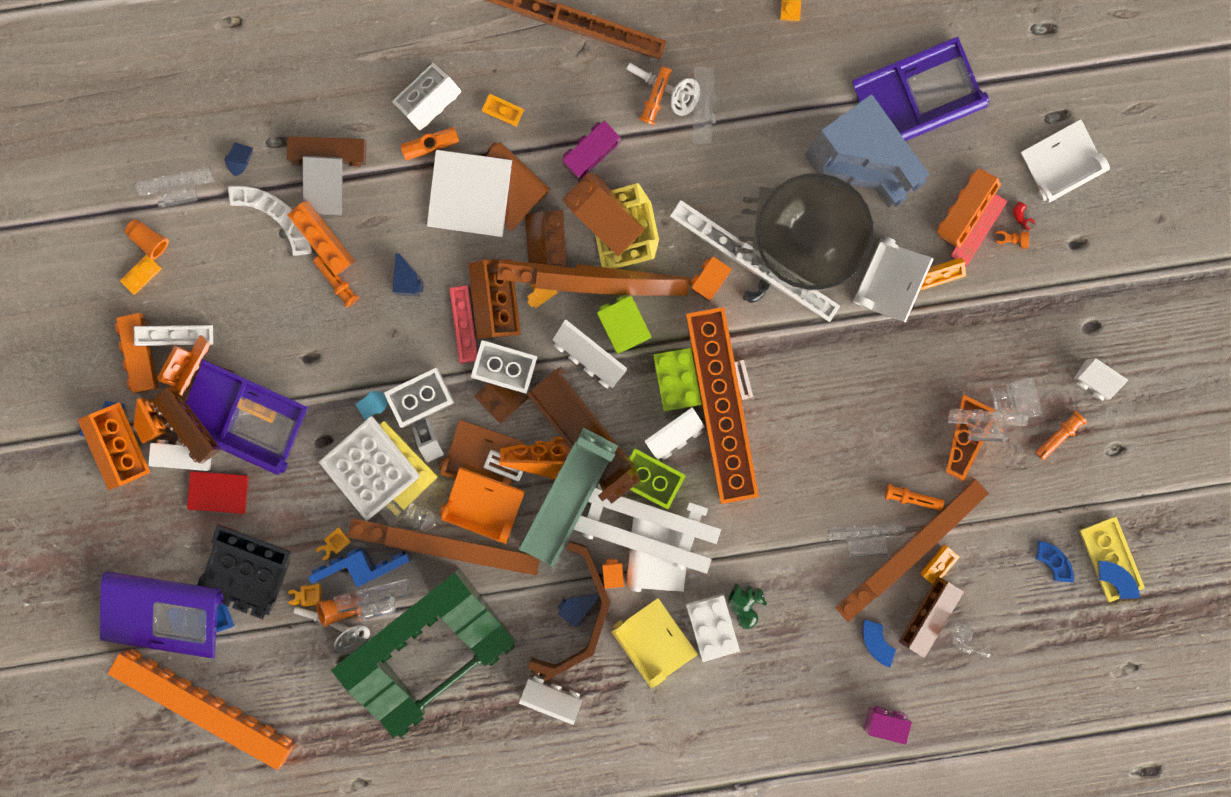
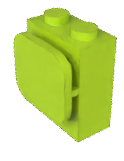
(623, 324)

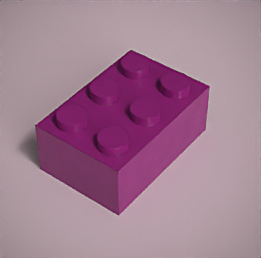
(590, 150)

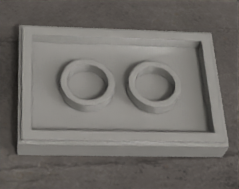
(323, 184)

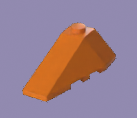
(539, 459)

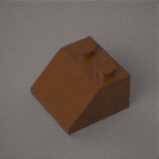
(500, 401)

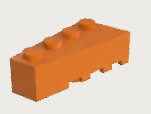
(962, 450)

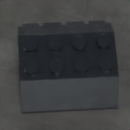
(245, 571)

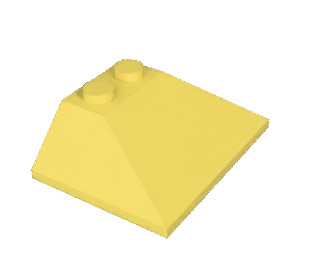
(646, 244)

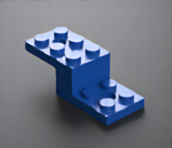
(360, 566)

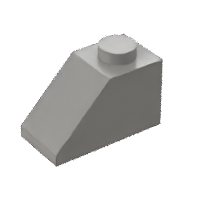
(427, 439)

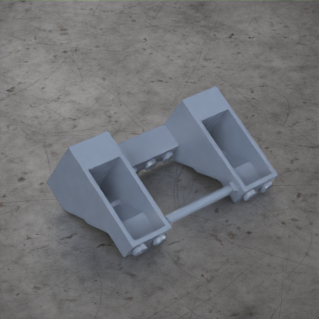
(868, 153)

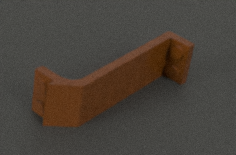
(568, 417)

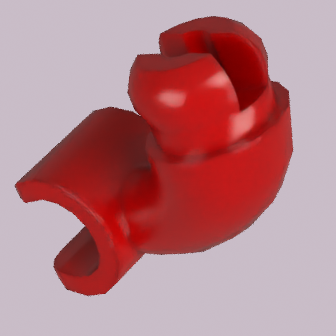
(1019, 215)

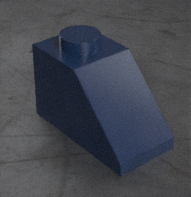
(576, 607)

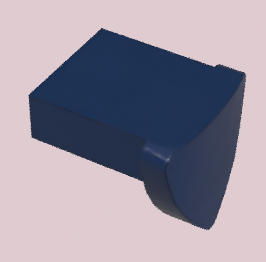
(238, 158)

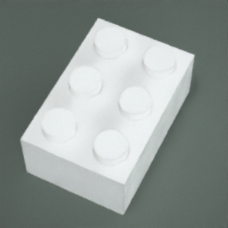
(419, 397)
(712, 627)

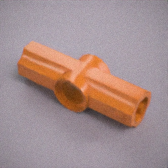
(442, 140)

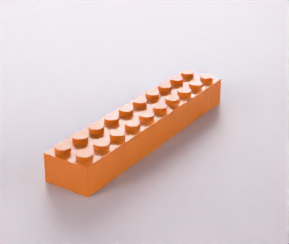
(722, 405)
(201, 708)

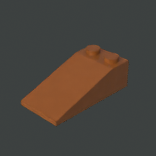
(603, 213)

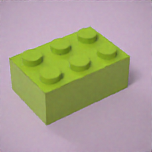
(677, 379)
(657, 481)

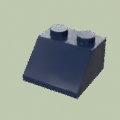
(406, 280)

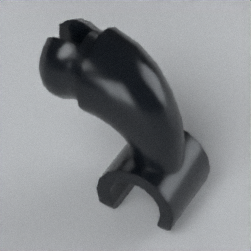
(755, 296)

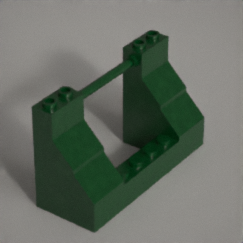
(379, 688)

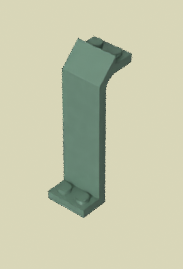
(568, 497)

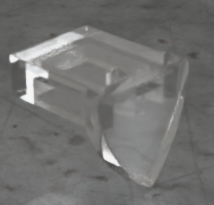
(420, 518)

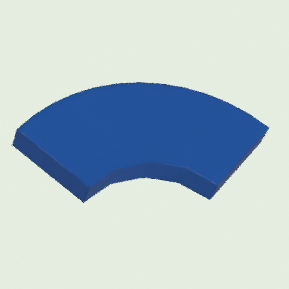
(1056, 560)
(1119, 578)
(876, 643)

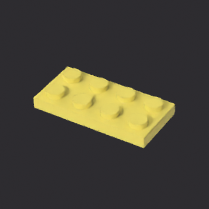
(1107, 543)

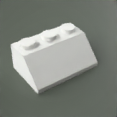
(426, 96)
(504, 366)
(675, 434)
(551, 699)

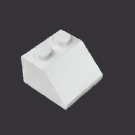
(1099, 379)

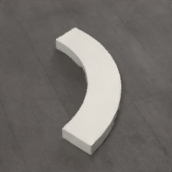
(276, 209)

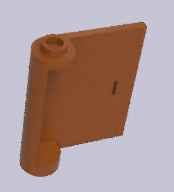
(524, 187)
(471, 451)

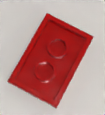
(217, 492)

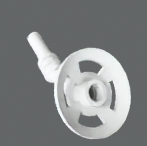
(677, 93)
(348, 635)

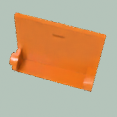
(482, 505)

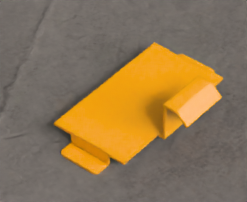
(539, 296)

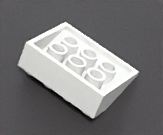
(588, 354)

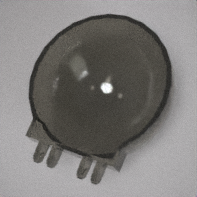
(810, 231)

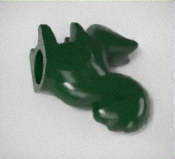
(742, 603)

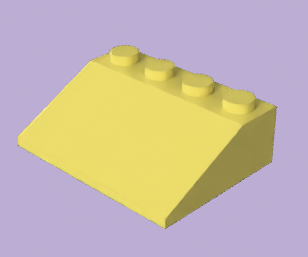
(426, 473)

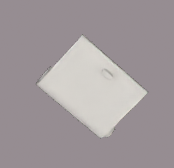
(1064, 165)
(892, 280)
(650, 571)

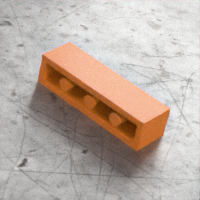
(968, 208)
(321, 237)
(138, 359)

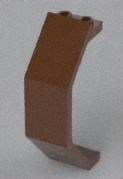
(541, 667)

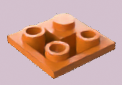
(147, 421)

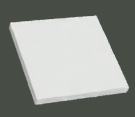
(469, 193)
(369, 468)

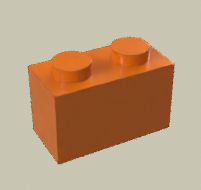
(710, 278)
(613, 573)

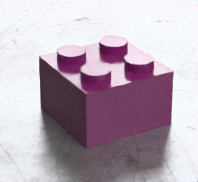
(887, 725)

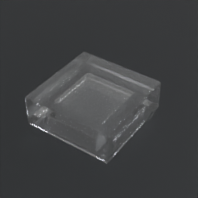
(393, 513)

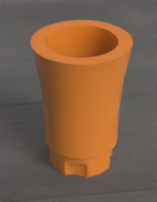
(146, 238)
(328, 613)

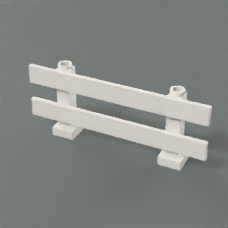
(690, 527)

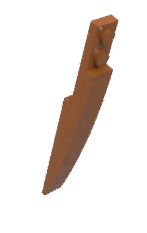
(586, 25)
(593, 279)
(443, 546)
(912, 551)

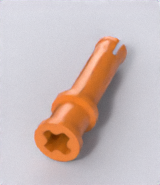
(654, 106)
(340, 288)
(1067, 429)
(904, 496)

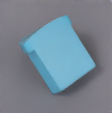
(373, 403)

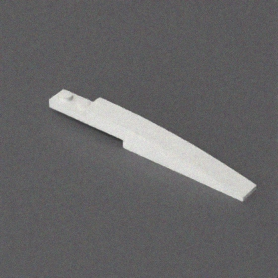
(728, 245)

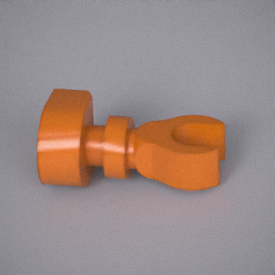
(1023, 239)

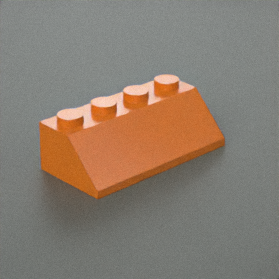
(113, 446)

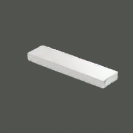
(171, 335)

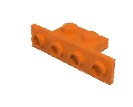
(183, 364)

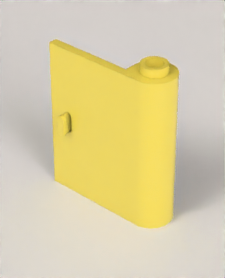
(650, 644)

